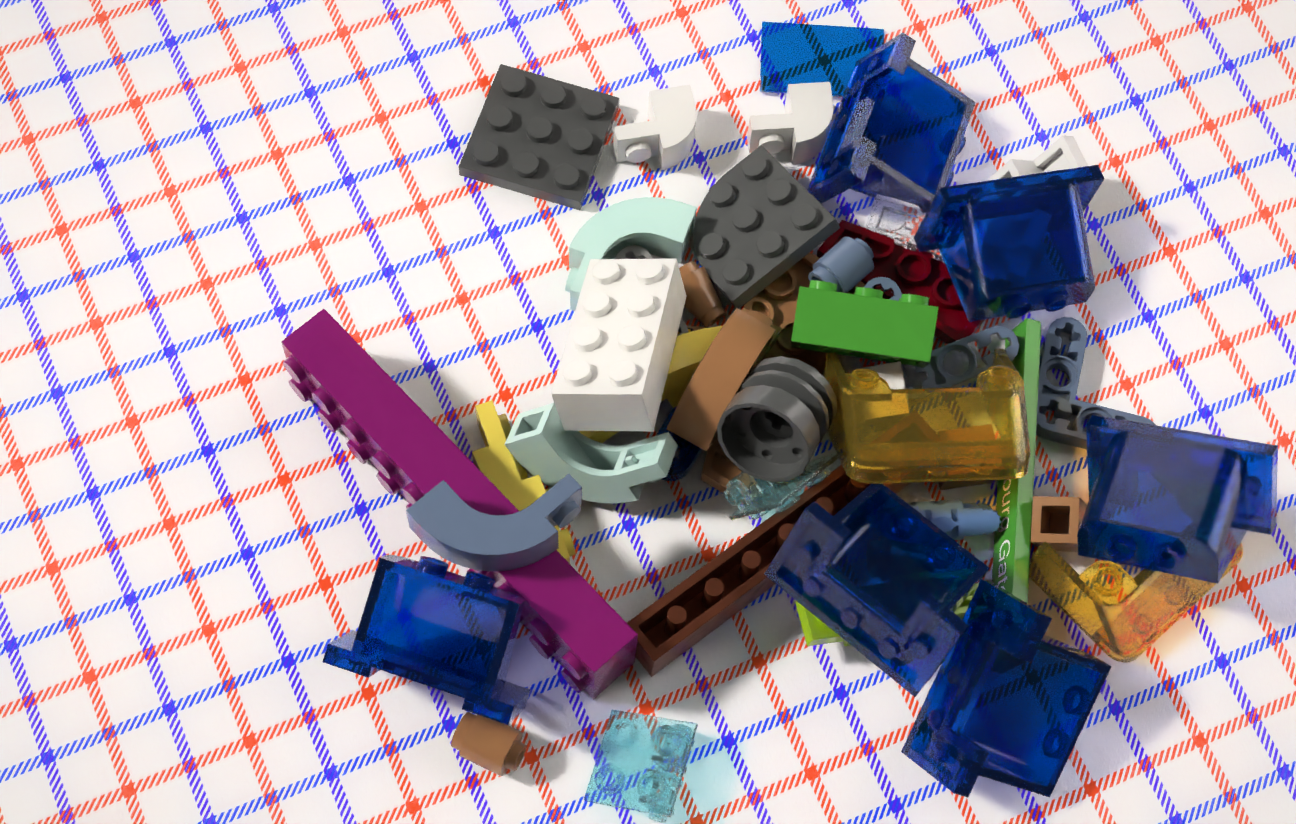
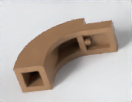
(725, 366)

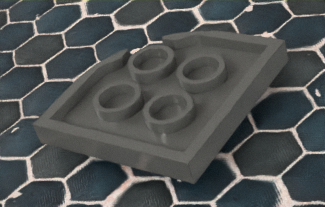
(757, 226)

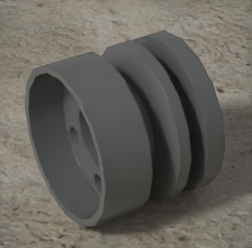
(777, 419)

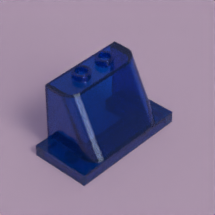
(893, 130)
(1015, 241)
(1174, 497)
(881, 581)
(438, 633)
(1005, 700)

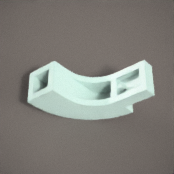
(649, 222)
(602, 470)

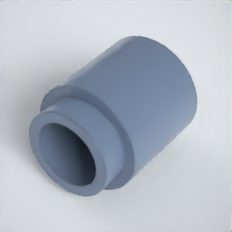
(844, 264)

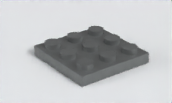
(539, 136)

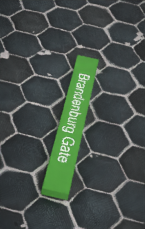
(1015, 496)

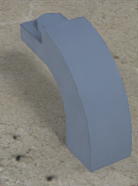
(493, 541)

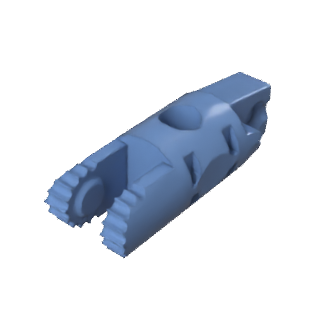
(959, 518)

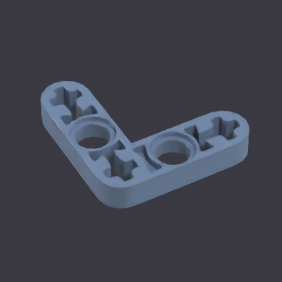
(936, 374)
(1063, 399)

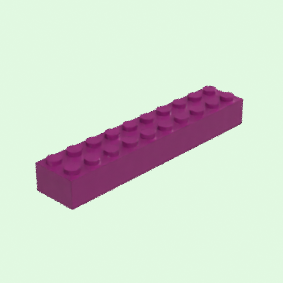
(414, 457)

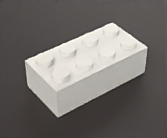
(620, 345)

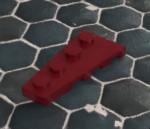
(915, 275)

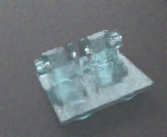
(758, 496)
(641, 763)

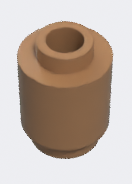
(489, 743)

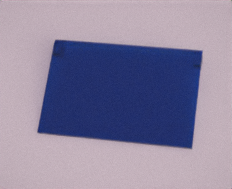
(812, 54)

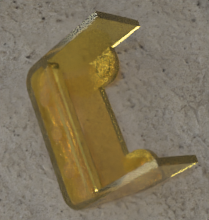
(930, 431)
(1112, 607)

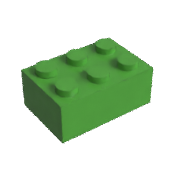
(864, 324)

